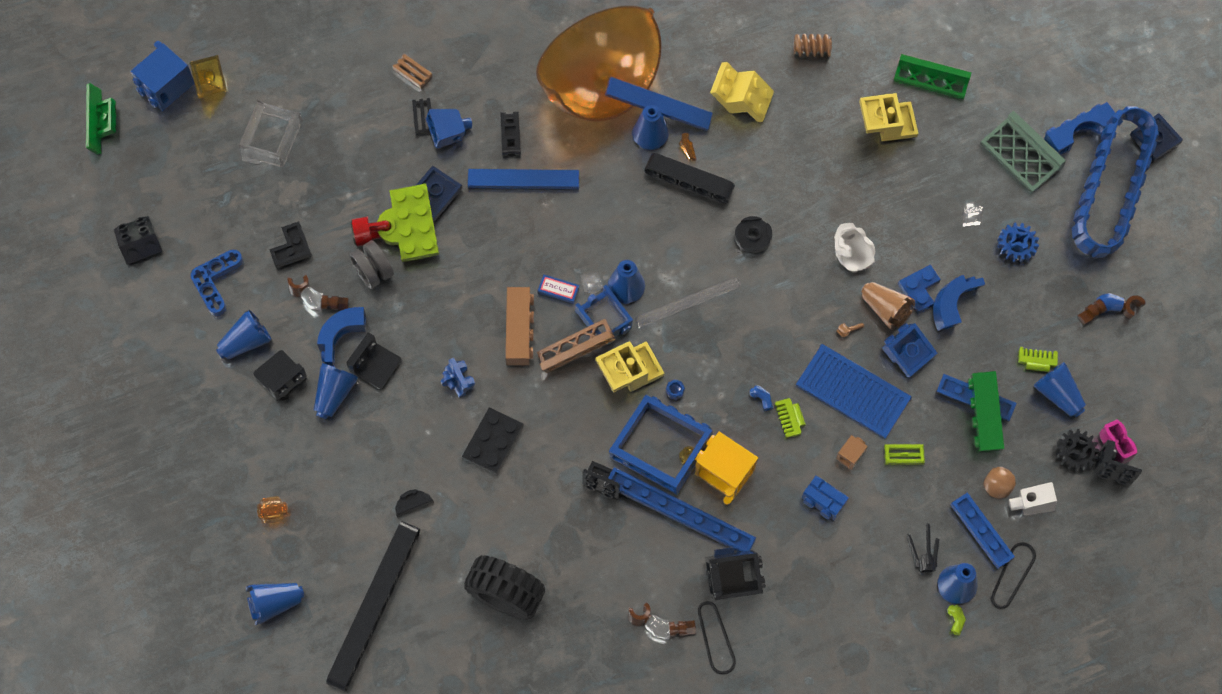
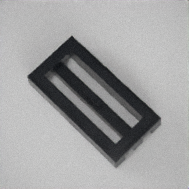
(421, 103)

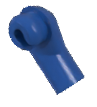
(764, 395)

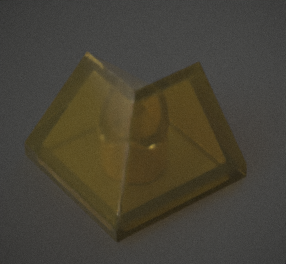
(208, 76)

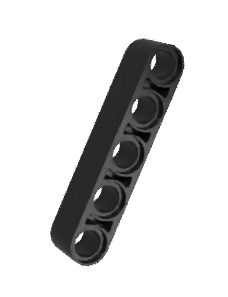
(689, 178)

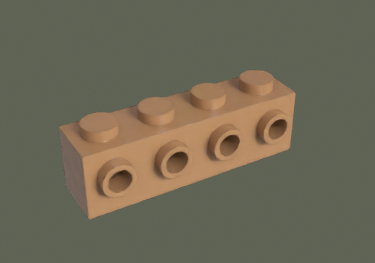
(518, 326)

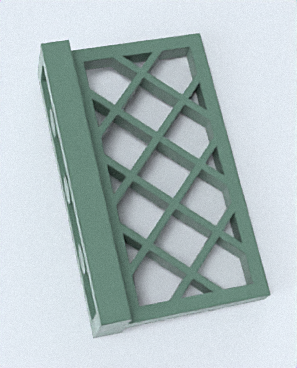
(1036, 144)

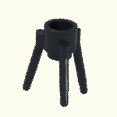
(928, 561)

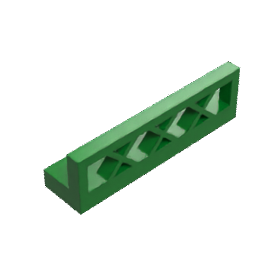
(949, 75)

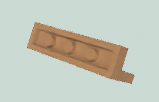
(577, 350)

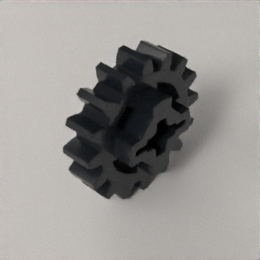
(1074, 457)

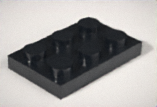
(492, 441)

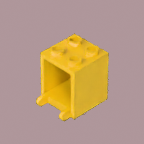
(725, 465)

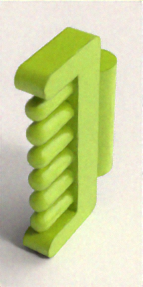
(1037, 363)
(795, 417)

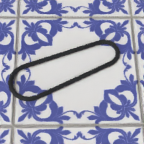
(1021, 581)
(725, 635)

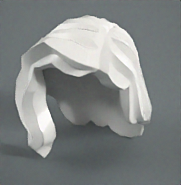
(853, 248)

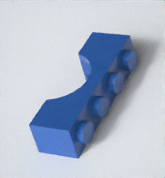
(1095, 120)

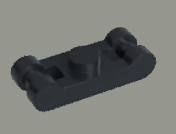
(510, 133)

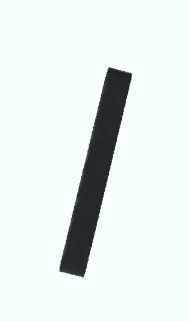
(373, 606)

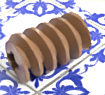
(812, 45)

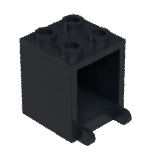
(727, 575)

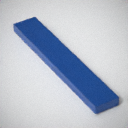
(669, 107)
(523, 179)

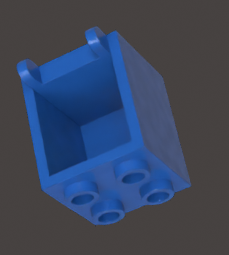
(162, 77)

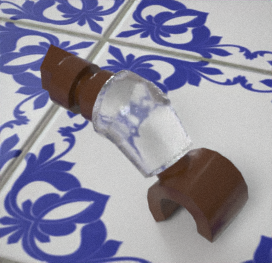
(314, 299)
(661, 628)

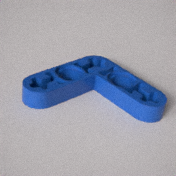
(209, 275)

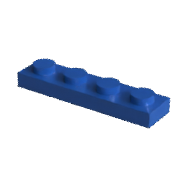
(960, 392)
(982, 530)

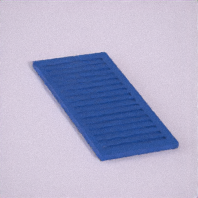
(853, 391)

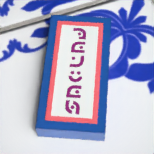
(558, 289)

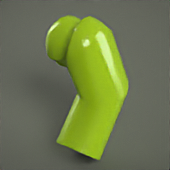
(959, 619)

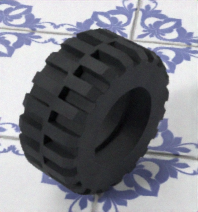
(504, 587)

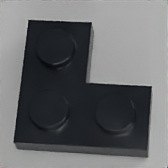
(294, 249)

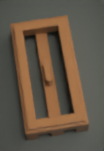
(401, 62)

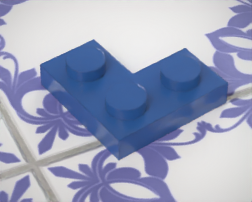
(916, 285)

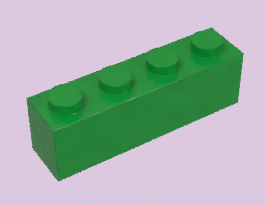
(987, 411)

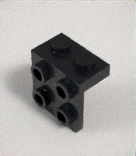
(137, 240)
(280, 374)
(597, 479)

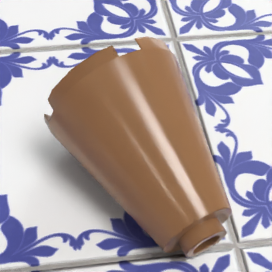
(888, 304)

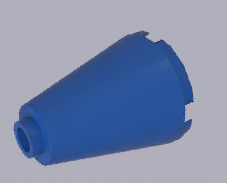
(650, 129)
(627, 282)
(243, 337)
(332, 389)
(1062, 390)
(958, 583)
(272, 599)

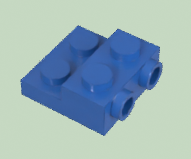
(909, 348)

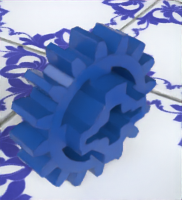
(1018, 239)

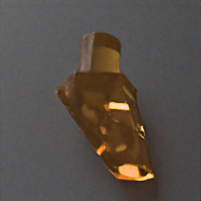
(687, 147)

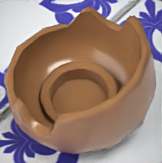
(999, 482)

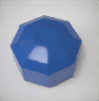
(675, 389)

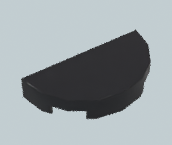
(412, 501)

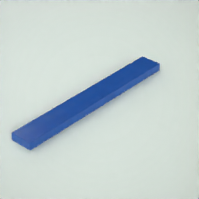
(682, 512)

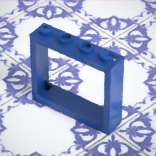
(646, 470)

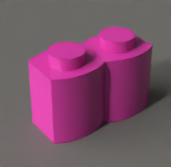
(1125, 446)

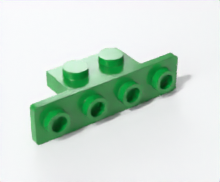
(99, 118)

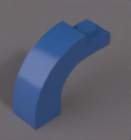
(945, 304)
(337, 326)

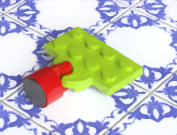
(405, 224)

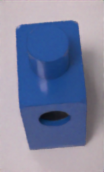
(446, 126)

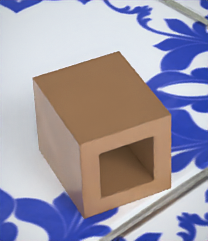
(852, 452)

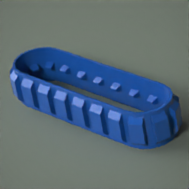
(1149, 129)

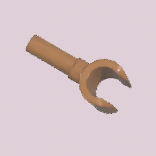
(844, 331)

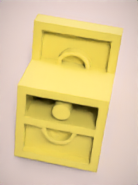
(742, 91)
(888, 117)
(629, 366)

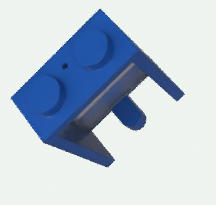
(605, 307)

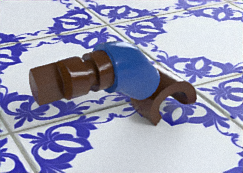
(1110, 302)

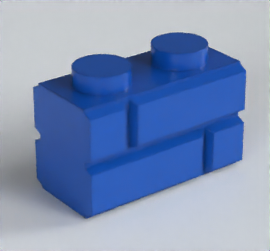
(824, 498)

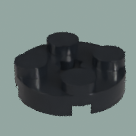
(750, 244)

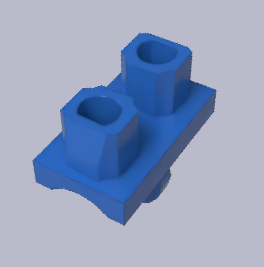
(454, 377)

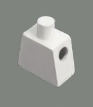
(1042, 496)

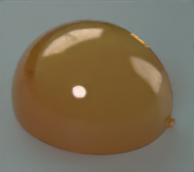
(617, 35)

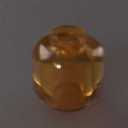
(271, 509)

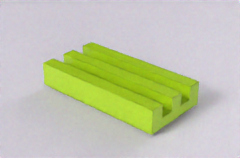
(887, 455)

